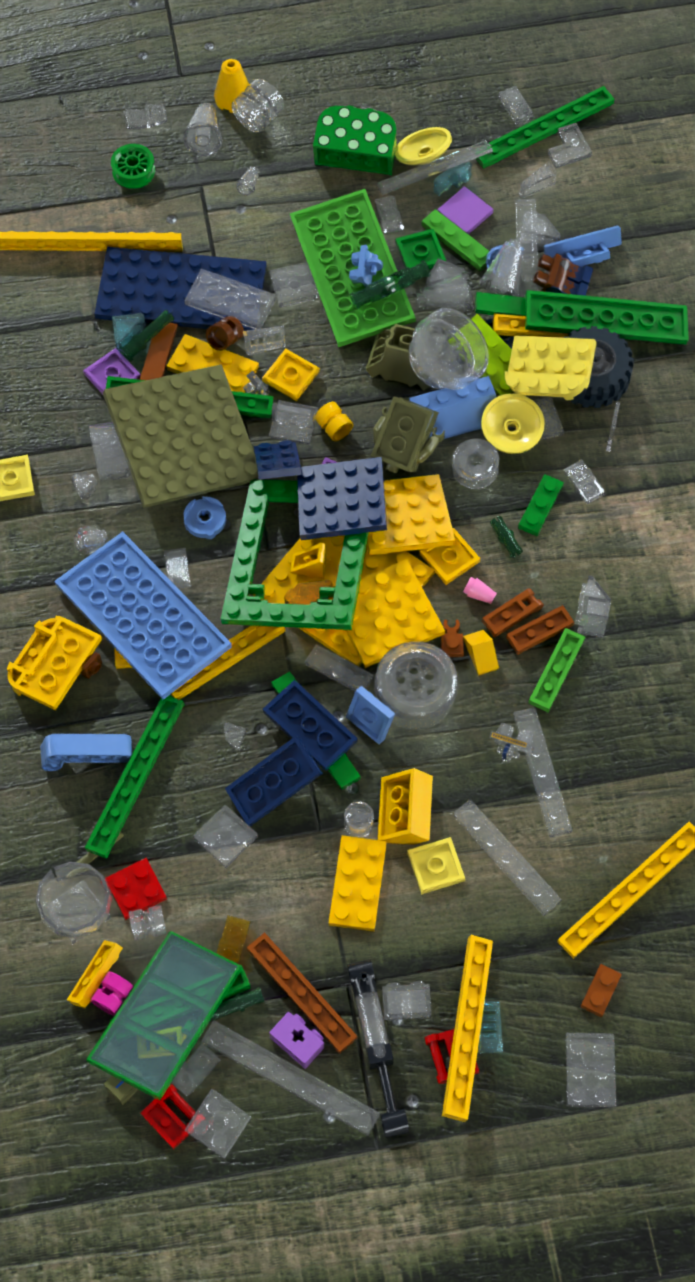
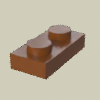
(601, 990)

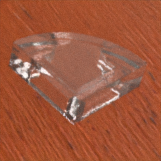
(234, 735)

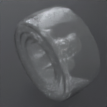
(416, 708)

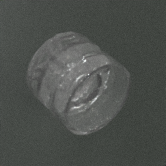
(257, 105)

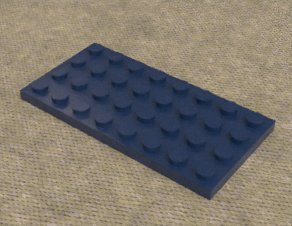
(158, 281)

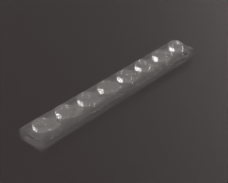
(291, 1078)

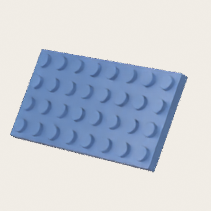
(143, 615)

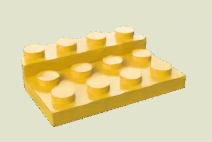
(52, 660)

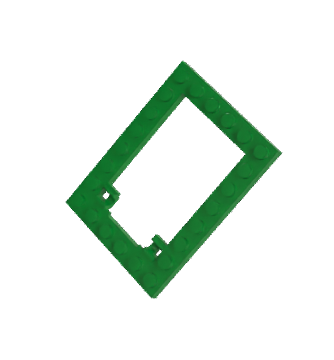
(244, 609)

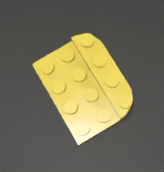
(550, 366)

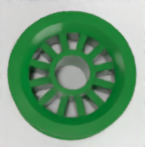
(133, 166)

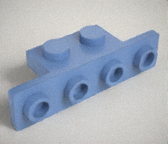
(586, 248)

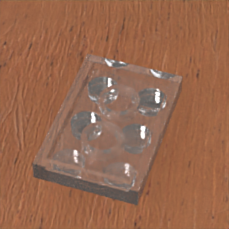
(590, 1070)

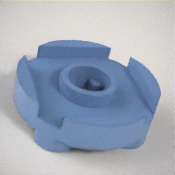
(209, 528)

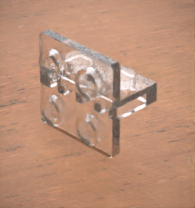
(293, 422)

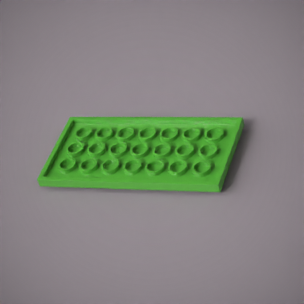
(328, 239)

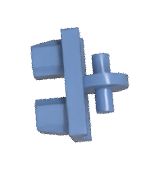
(367, 266)

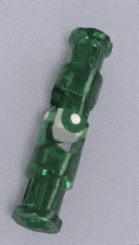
(376, 290)

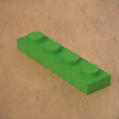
(456, 239)
(556, 670)

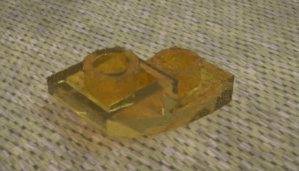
(233, 938)

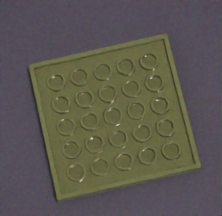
(182, 435)

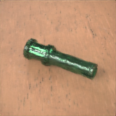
(139, 341)

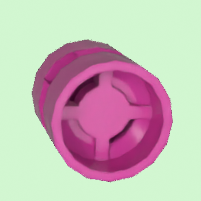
(112, 993)

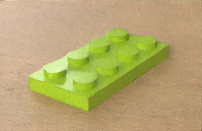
(499, 357)

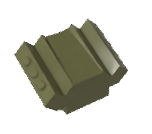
(391, 356)

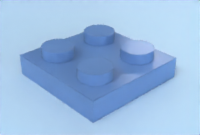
(370, 715)

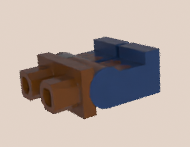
(562, 276)

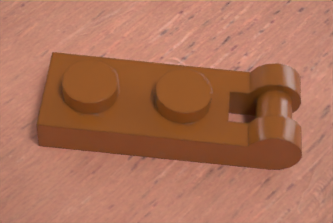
(512, 612)

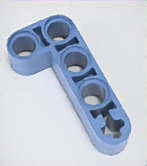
(84, 748)

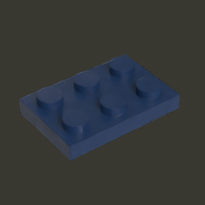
(277, 460)

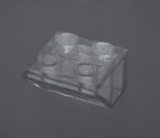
(592, 609)

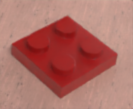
(136, 887)

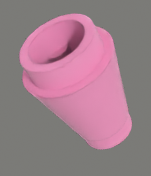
(478, 590)

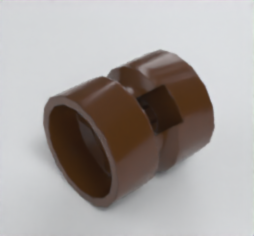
(224, 333)

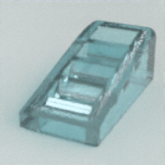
(491, 1041)

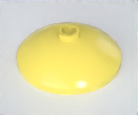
(423, 146)
(515, 412)

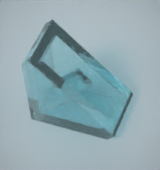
(126, 326)

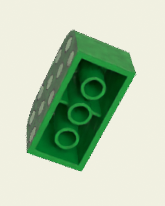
(355, 139)

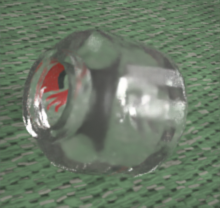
(90, 539)

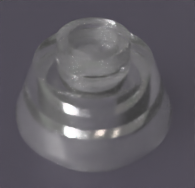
(84, 484)

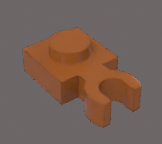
(451, 642)

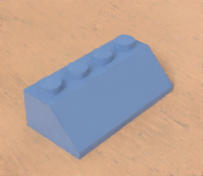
(458, 409)

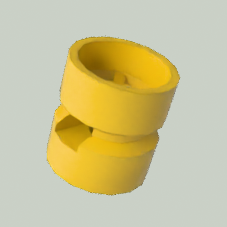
(333, 421)

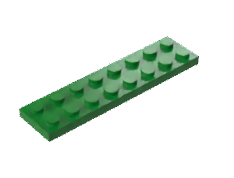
(625, 317)

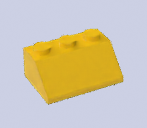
(405, 807)

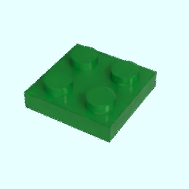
(420, 247)

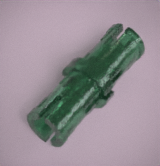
(506, 536)

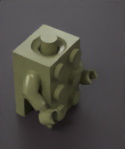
(404, 435)

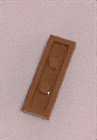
(540, 629)

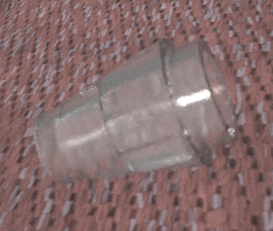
(247, 183)

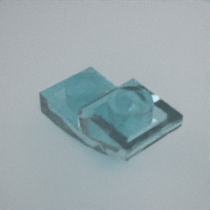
(456, 176)

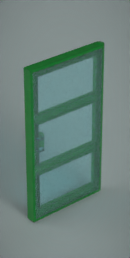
(164, 1015)

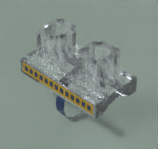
(504, 738)

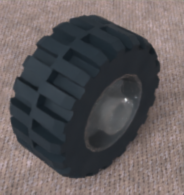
(610, 367)

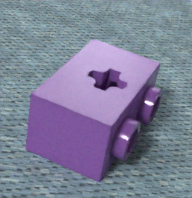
(301, 1052)

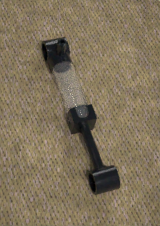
(376, 1041)

